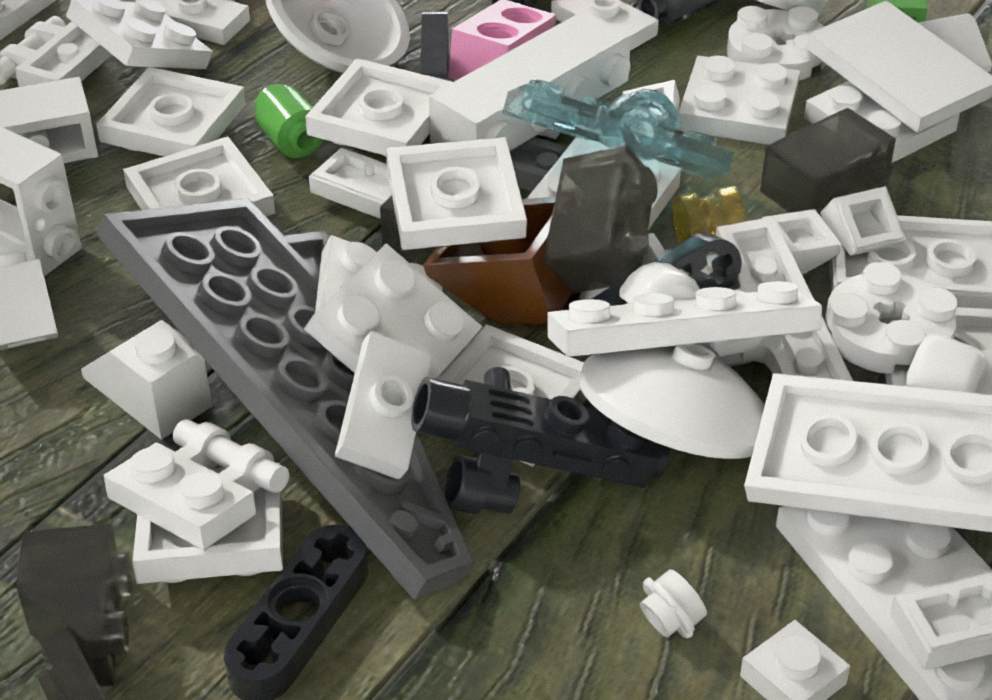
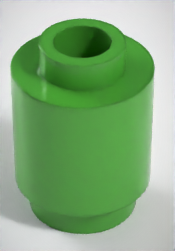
(281, 116)

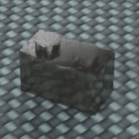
(827, 162)
(600, 218)

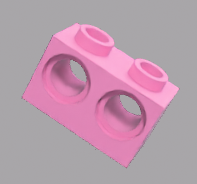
(494, 34)

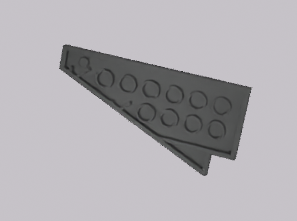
(244, 305)

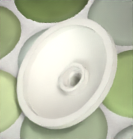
(343, 30)
(676, 399)

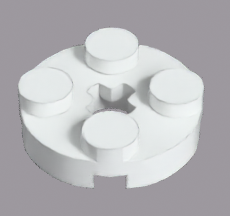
(775, 38)
(887, 294)

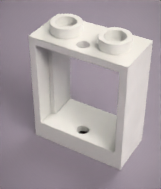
(44, 215)

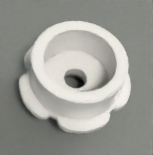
(672, 605)

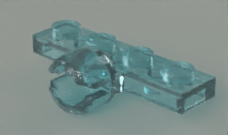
(637, 119)

